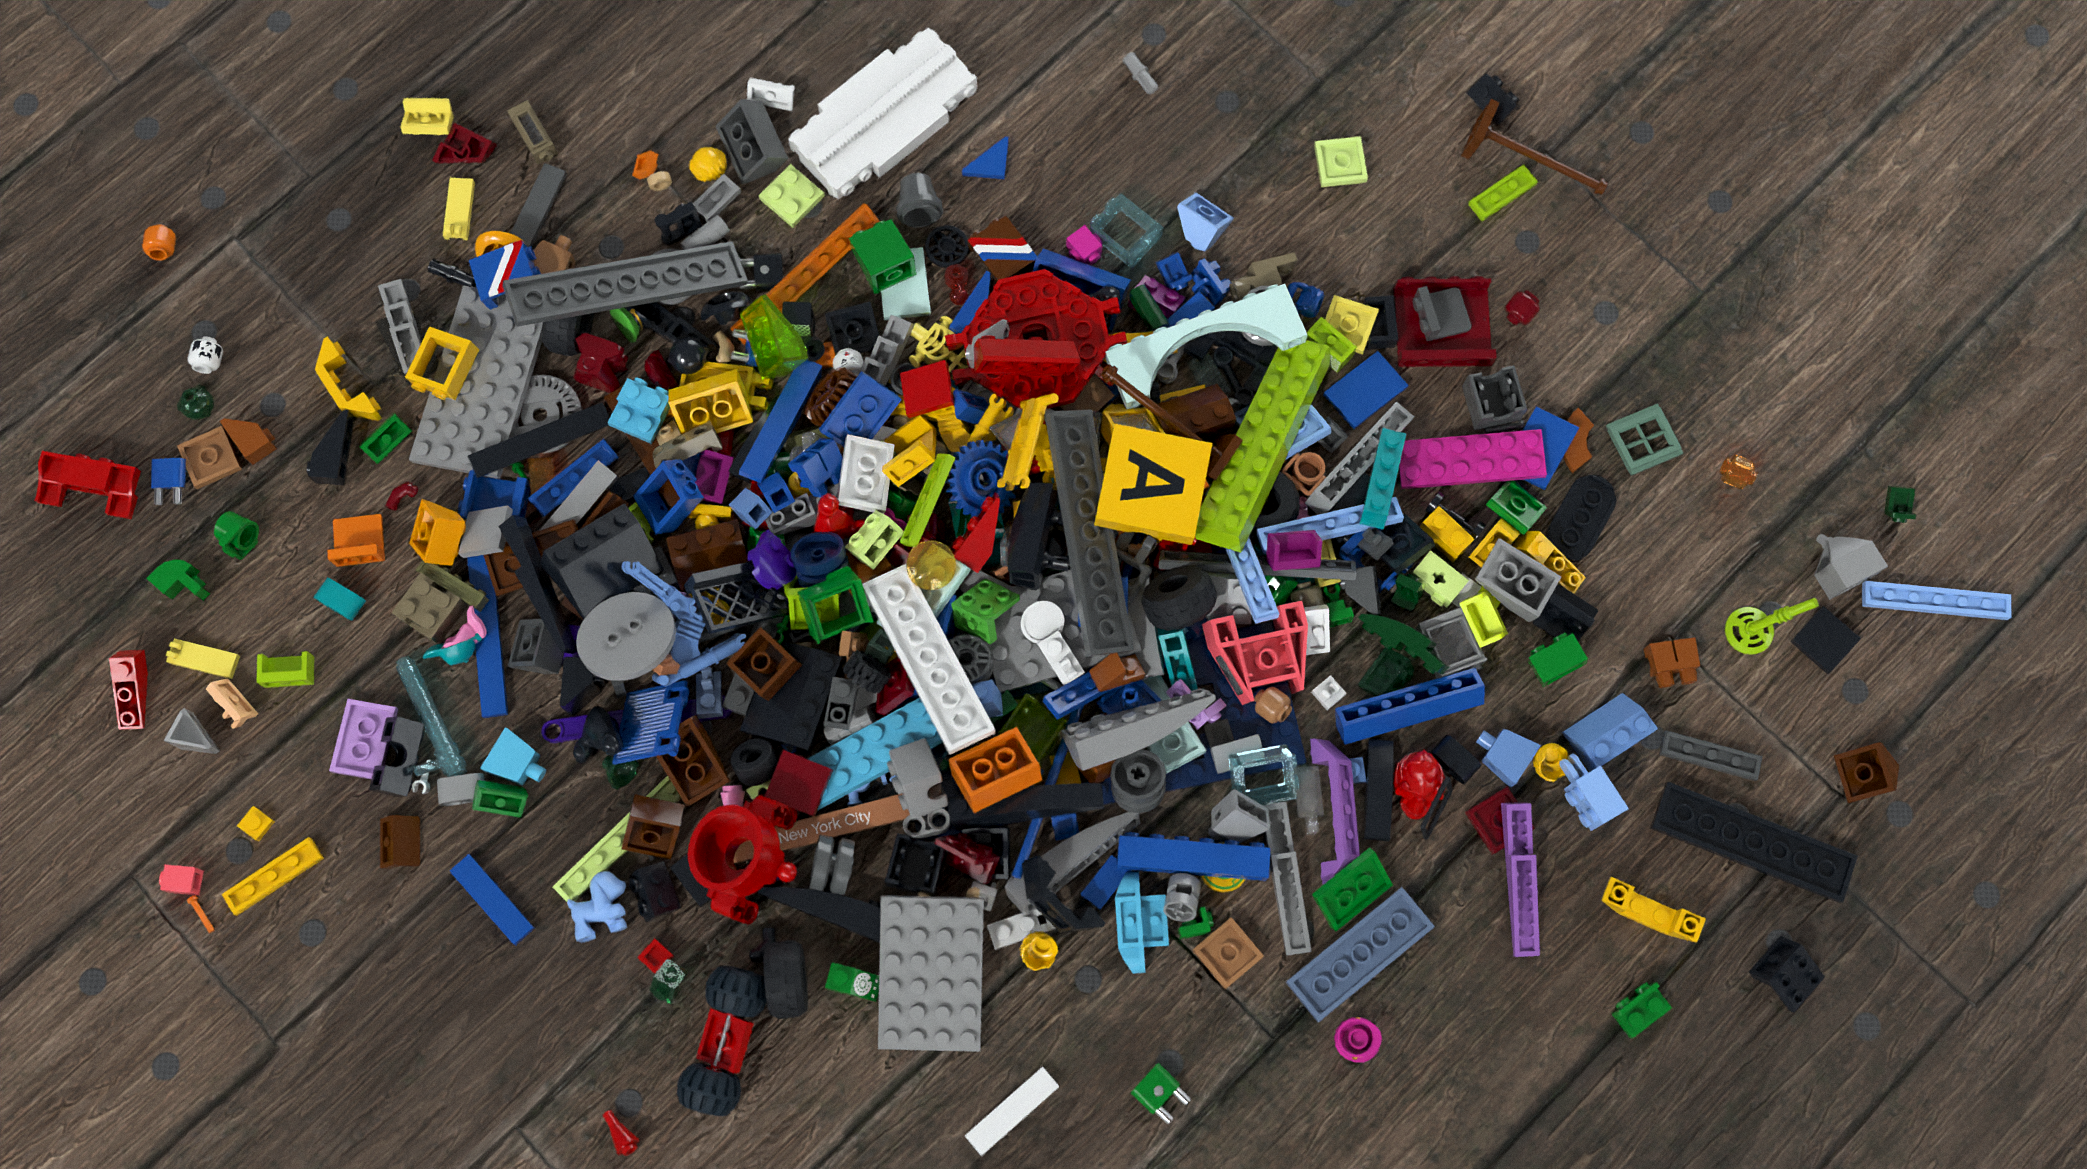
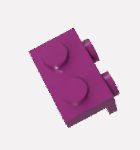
(1167, 299)

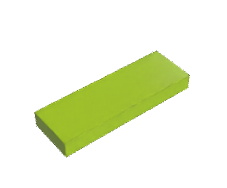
(1503, 192)

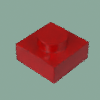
(655, 955)

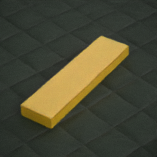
(272, 876)

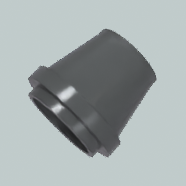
(918, 201)

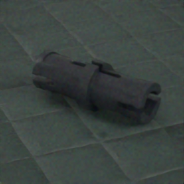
(451, 273)

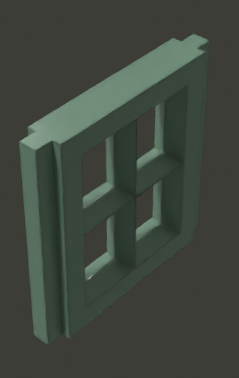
(1653, 458)

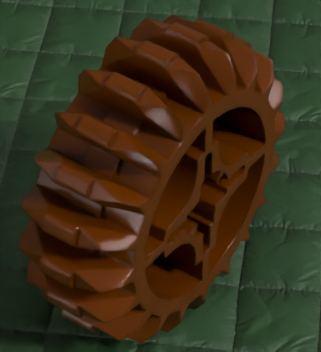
(828, 394)

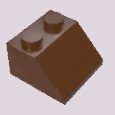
(652, 826)

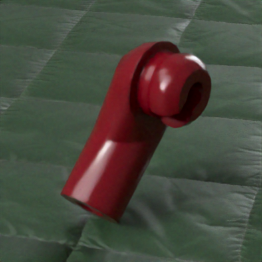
(398, 493)

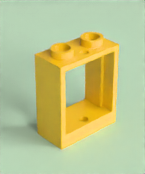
(458, 372)

